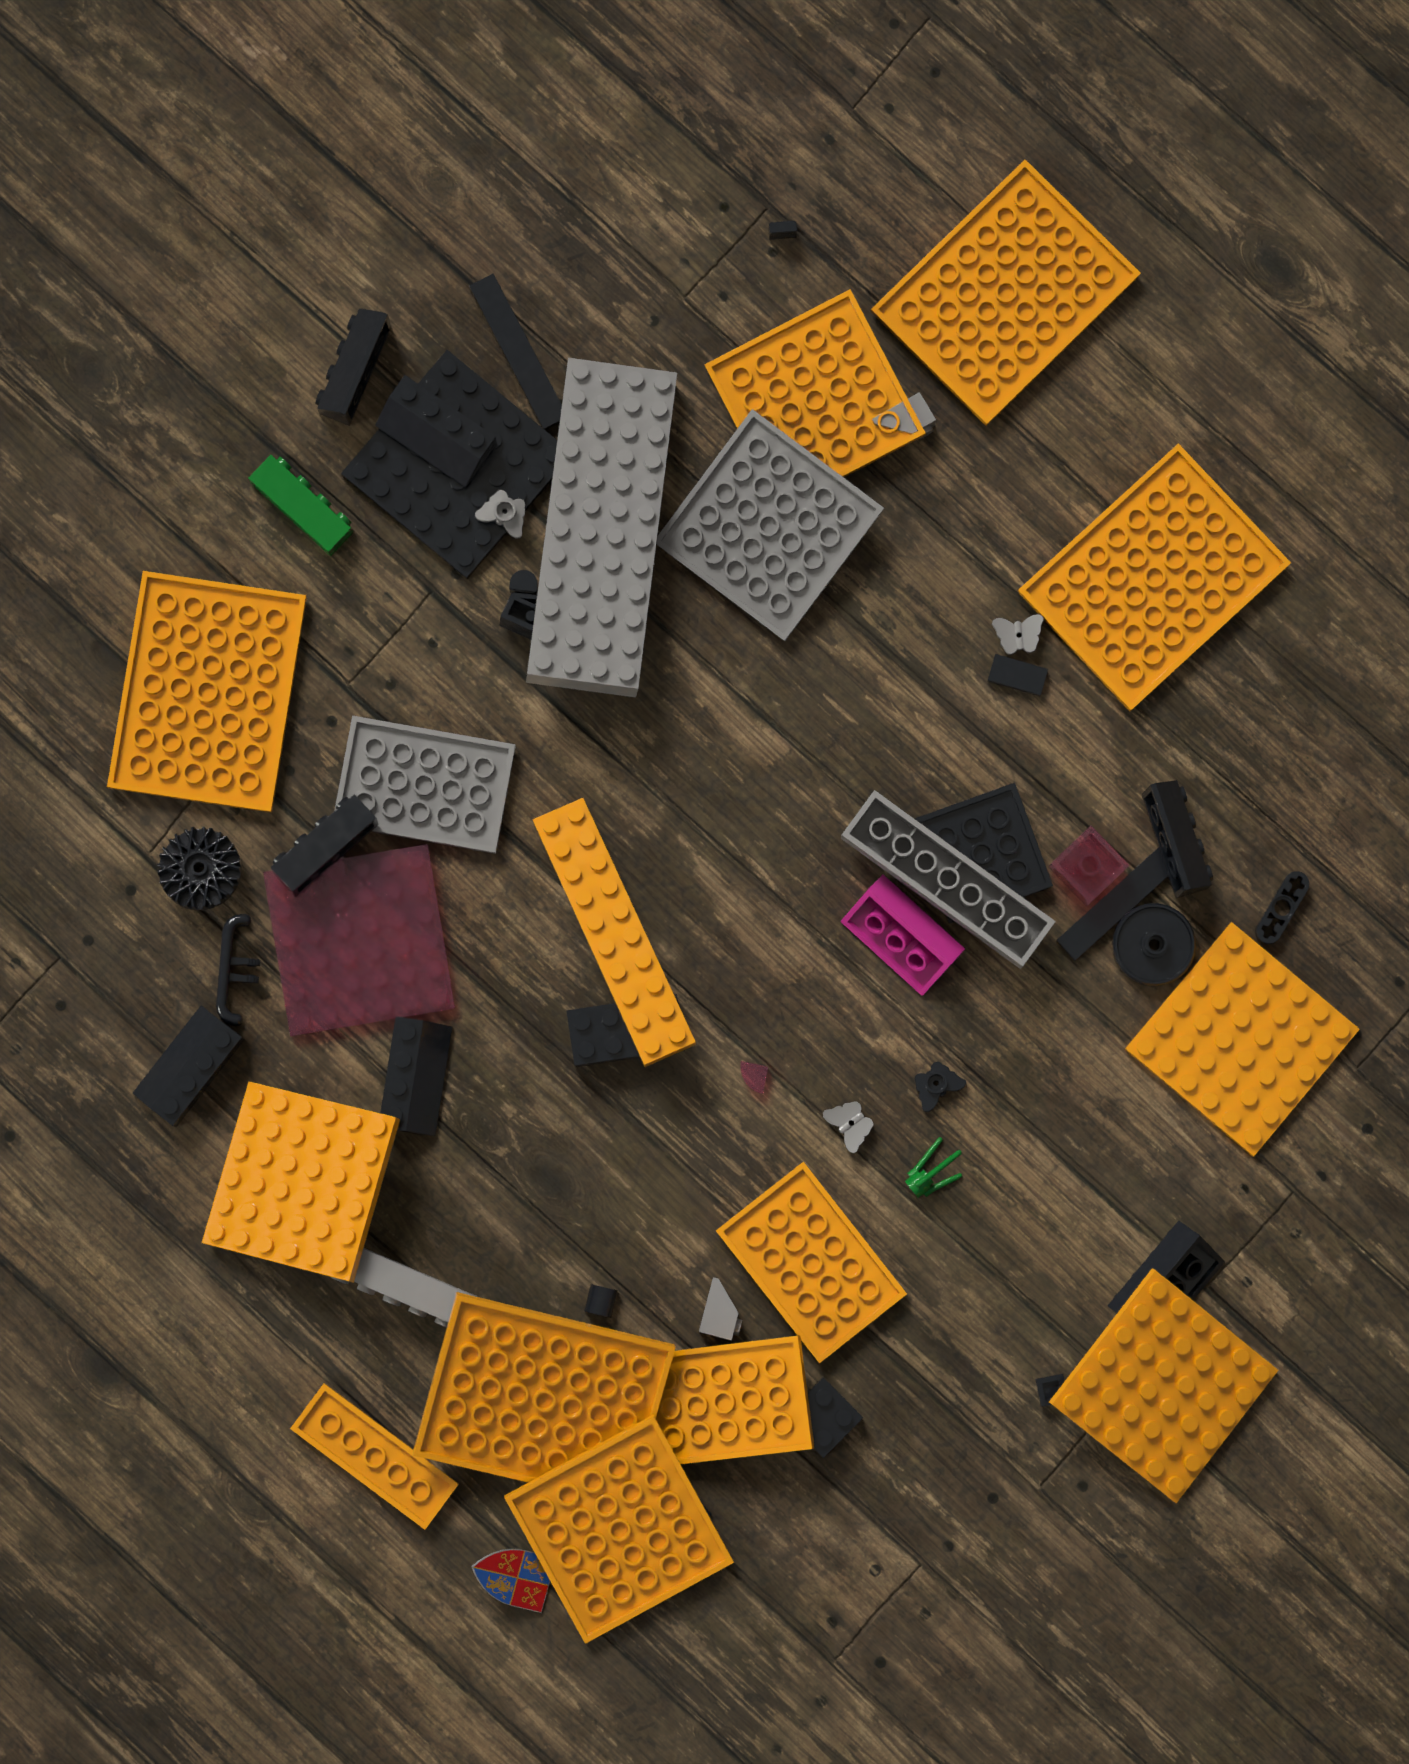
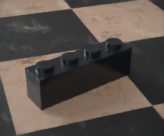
(324, 845)

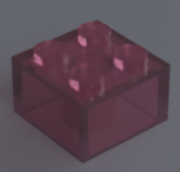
(1088, 865)

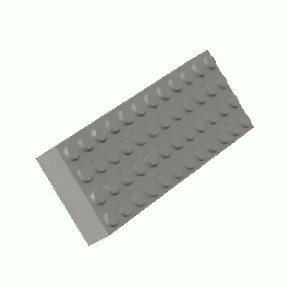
(601, 528)

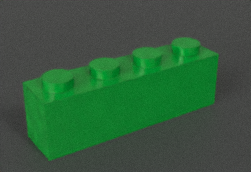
(300, 505)

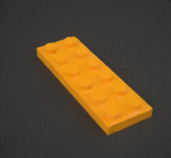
(374, 1456)

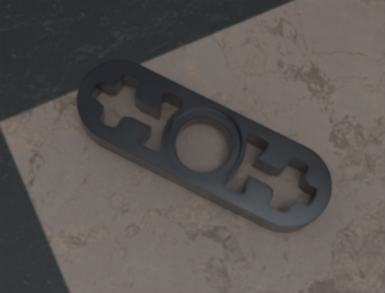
(1286, 886)

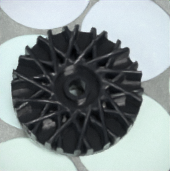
(186, 855)
(1171, 932)

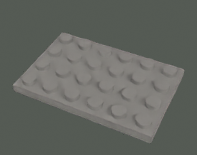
(428, 782)

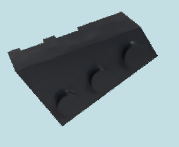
(519, 614)

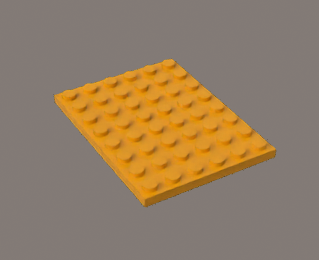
(1005, 292)
(1154, 577)
(207, 691)
(534, 1388)

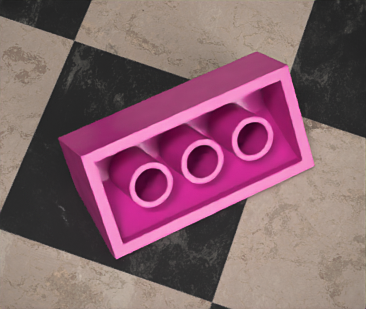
(902, 935)

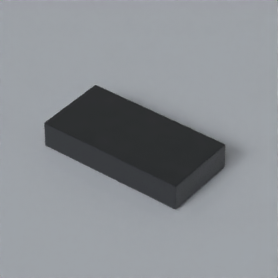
(1017, 675)

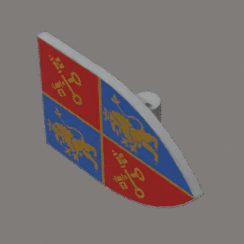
(513, 1578)

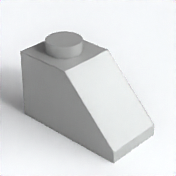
(906, 423)
(720, 1313)

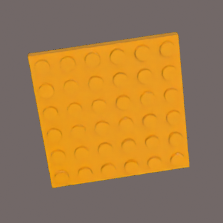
(819, 385)
(1242, 1039)
(301, 1181)
(1163, 1385)
(619, 1529)

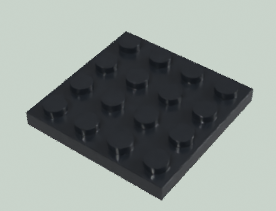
(996, 837)

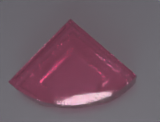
(754, 1075)

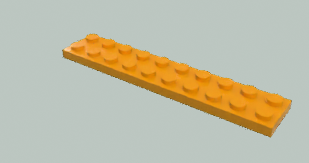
(614, 932)

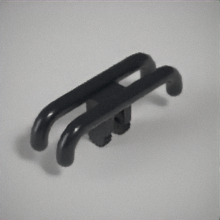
(225, 964)

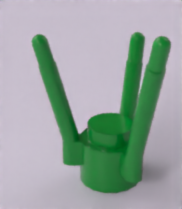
(921, 1182)

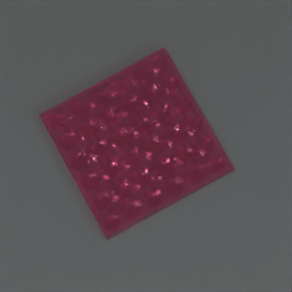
(361, 942)

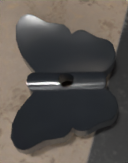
(930, 1093)

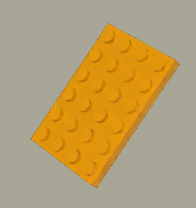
(811, 1262)
(736, 1401)

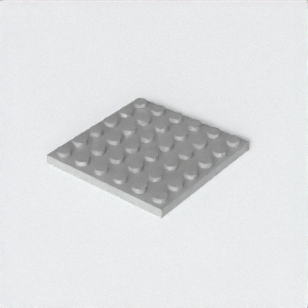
(768, 525)

